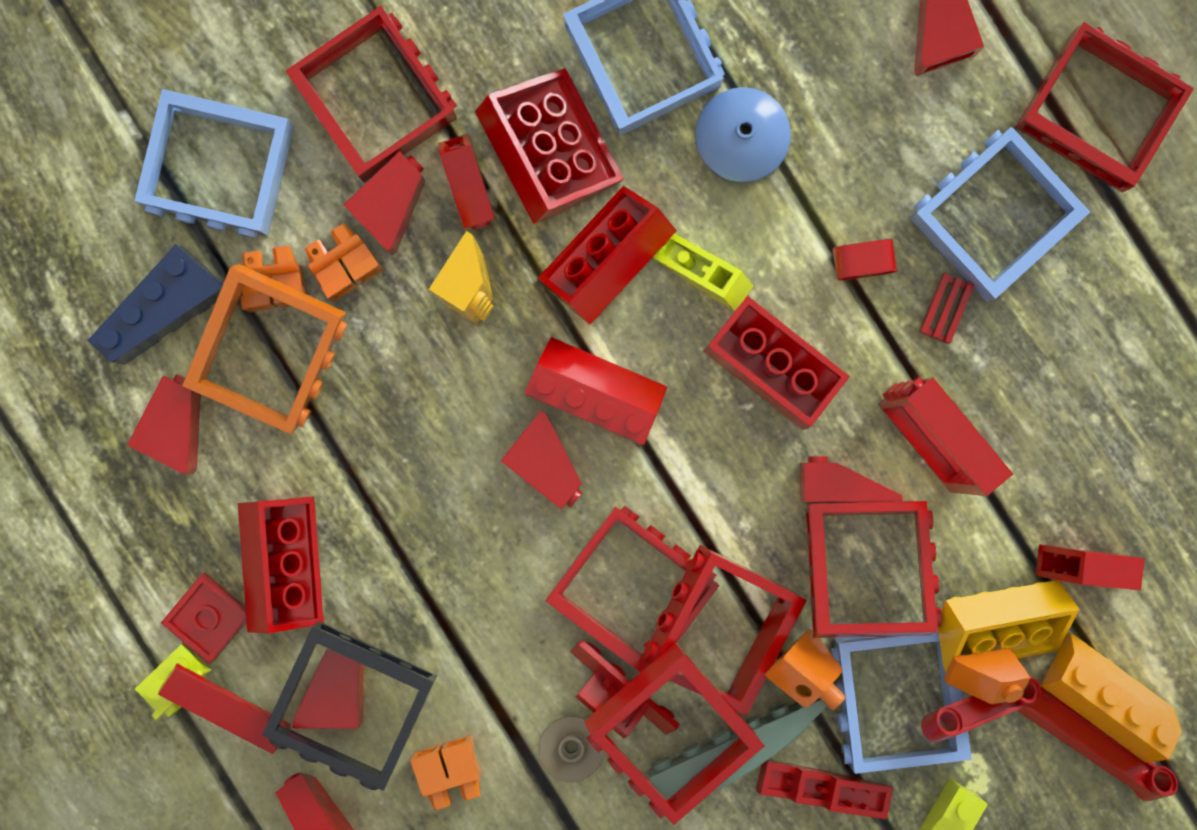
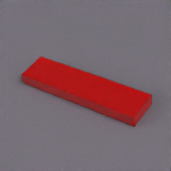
(218, 706)

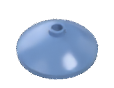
(737, 155)

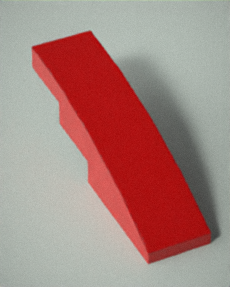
(824, 789)

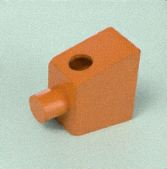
(808, 672)

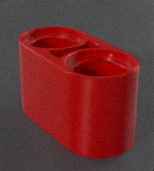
(864, 259)

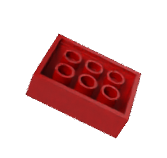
(548, 144)

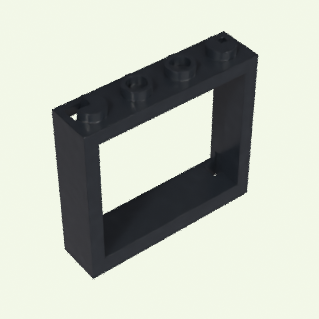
(371, 657)

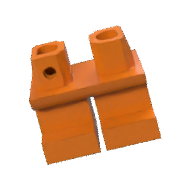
(329, 265)
(284, 270)
(447, 767)

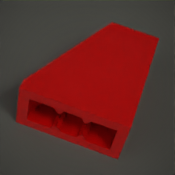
(945, 34)
(466, 182)
(389, 200)
(170, 426)
(544, 462)
(1090, 567)
(333, 695)
(310, 805)

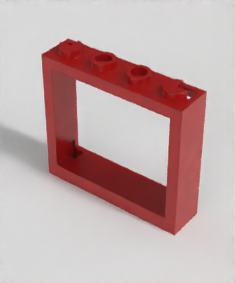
(343, 44)
(1139, 68)
(944, 437)
(818, 572)
(592, 625)
(766, 645)
(633, 696)

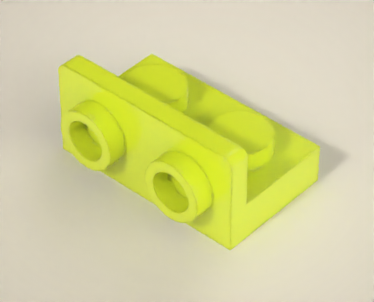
(150, 686)

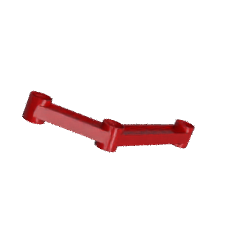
(1057, 718)

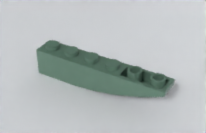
(773, 730)

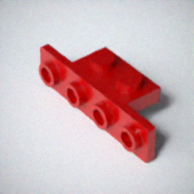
(606, 682)

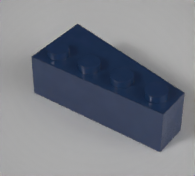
(159, 305)

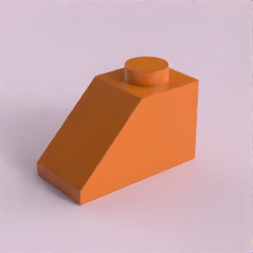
(989, 675)

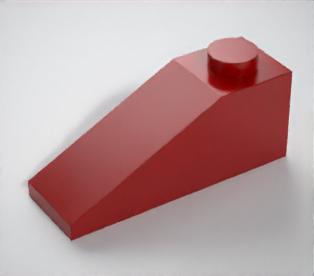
(837, 483)

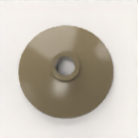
(558, 760)

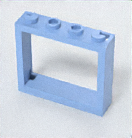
(697, 39)
(174, 101)
(955, 254)
(848, 719)

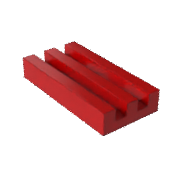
(960, 307)

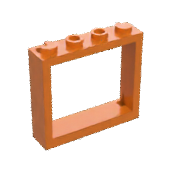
(216, 327)

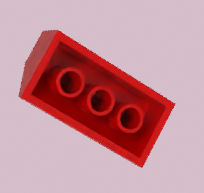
(607, 254)
(776, 363)
(596, 390)
(280, 564)

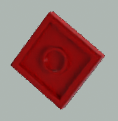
(206, 618)

